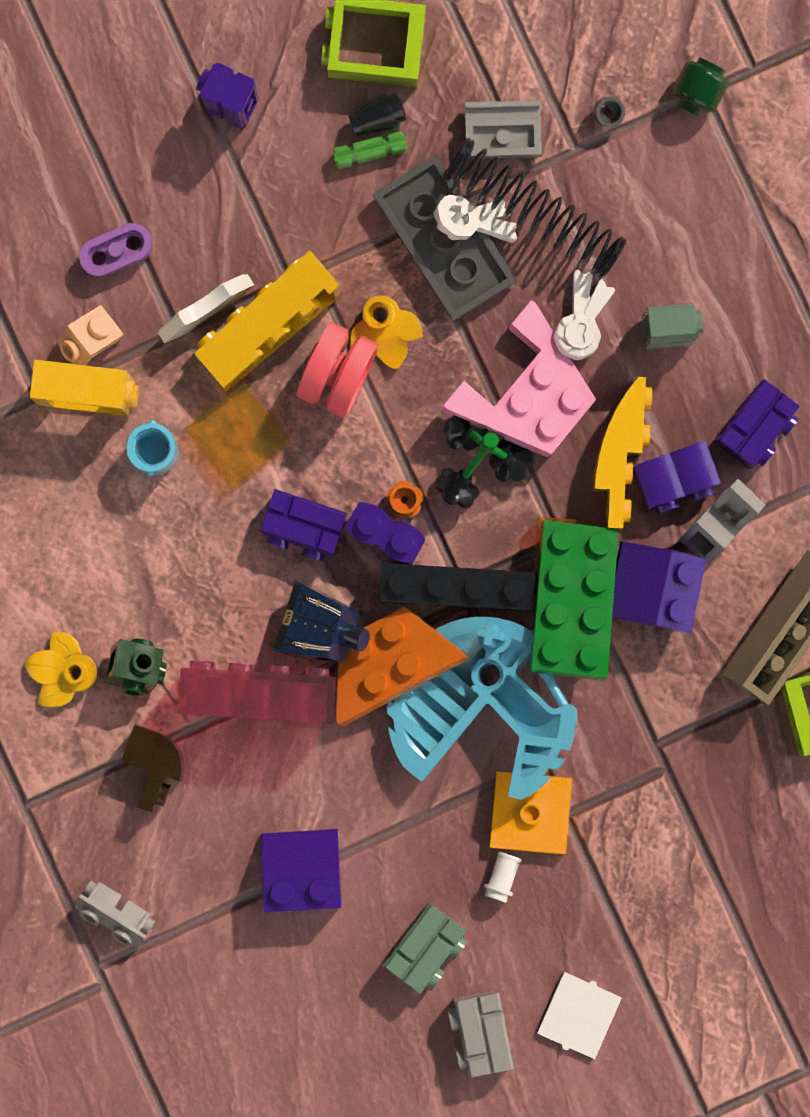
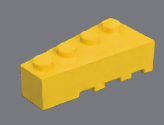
(268, 321)

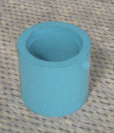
(152, 449)

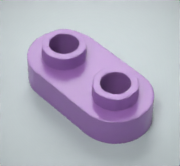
(115, 248)

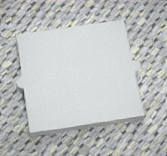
(579, 1015)

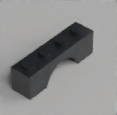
(457, 587)

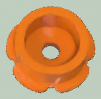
(394, 496)

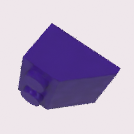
(657, 587)
(301, 870)

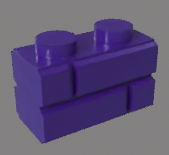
(228, 94)
(758, 424)
(303, 524)

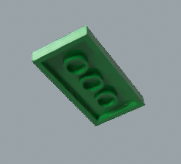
(574, 600)

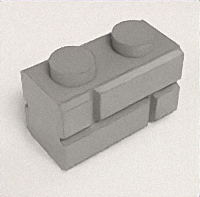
(482, 1032)

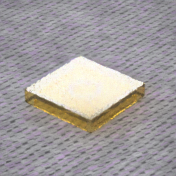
(237, 435)

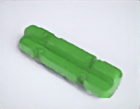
(369, 149)

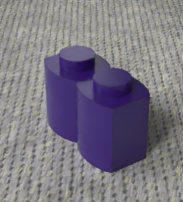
(677, 476)
(376, 529)

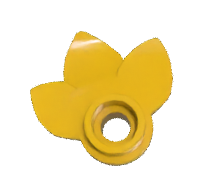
(389, 334)
(55, 668)

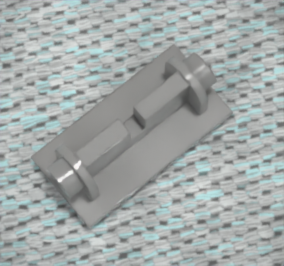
(101, 909)

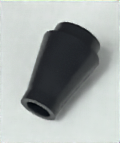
(380, 114)

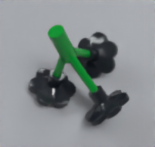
(507, 459)

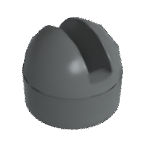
(614, 106)

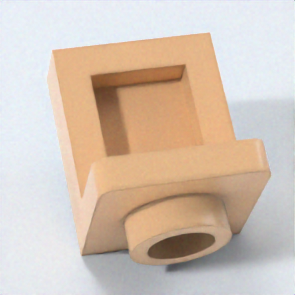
(88, 336)

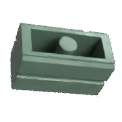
(425, 949)

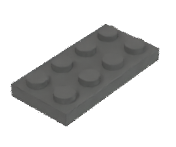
(458, 271)

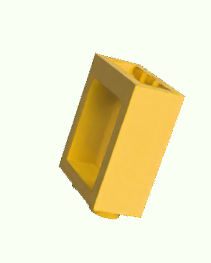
(83, 388)

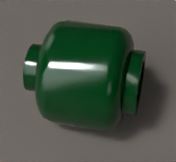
(700, 86)

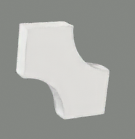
(195, 314)

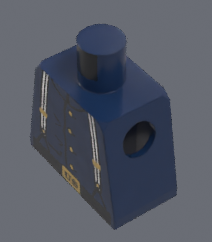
(319, 627)

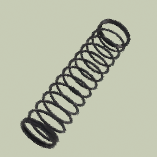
(606, 258)

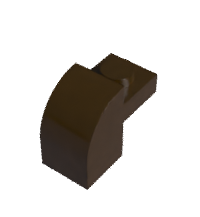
(158, 755)

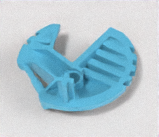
(440, 710)

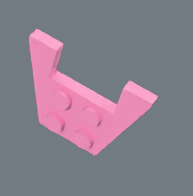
(541, 401)

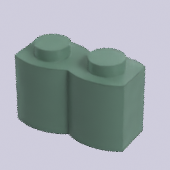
(671, 326)

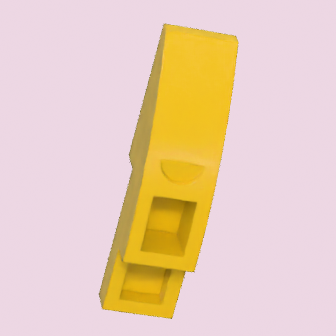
(622, 438)

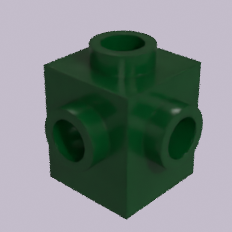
(135, 666)

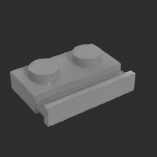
(504, 128)

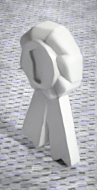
(461, 219)
(578, 333)

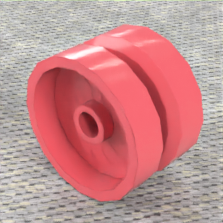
(332, 368)

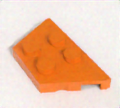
(397, 659)

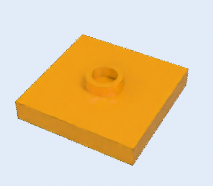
(531, 823)

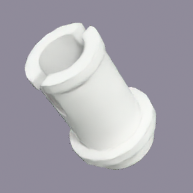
(502, 877)

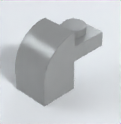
(722, 521)

